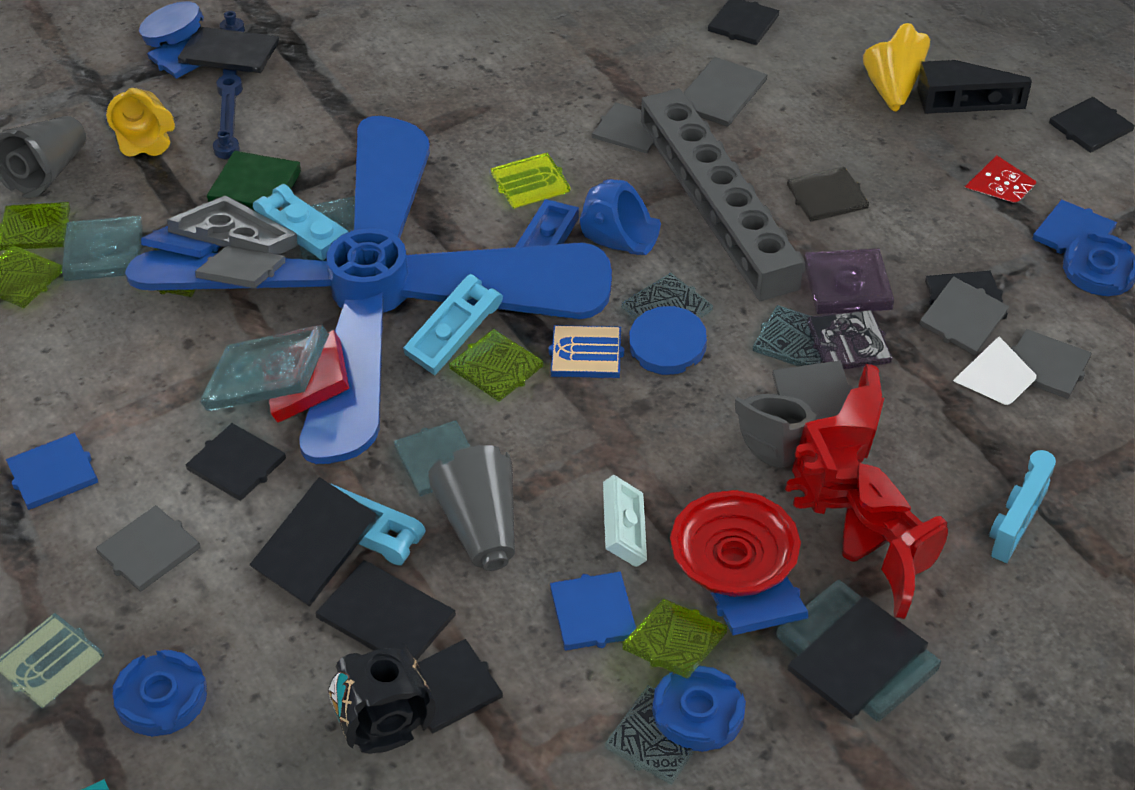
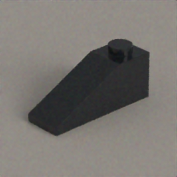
(967, 87)

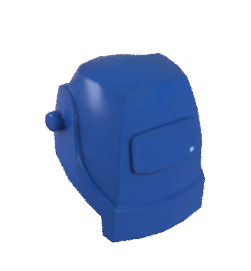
(618, 218)

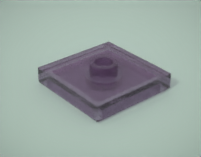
(848, 281)

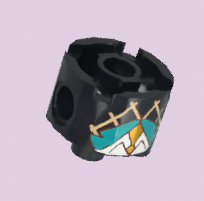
(381, 698)

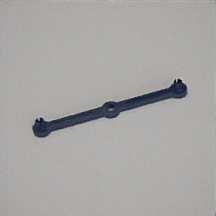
(228, 87)

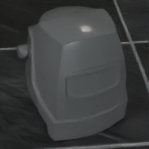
(773, 426)

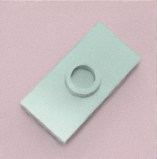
(624, 521)

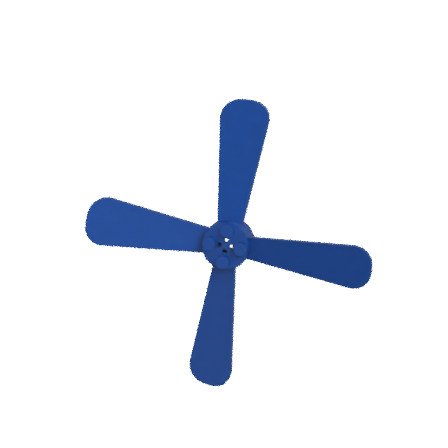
(375, 275)

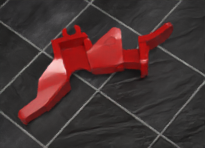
(876, 512)

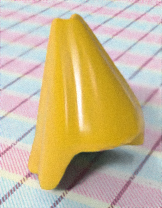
(896, 64)
(140, 122)

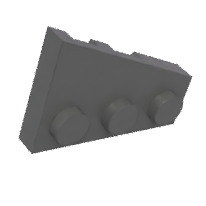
(233, 225)

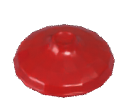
(735, 543)

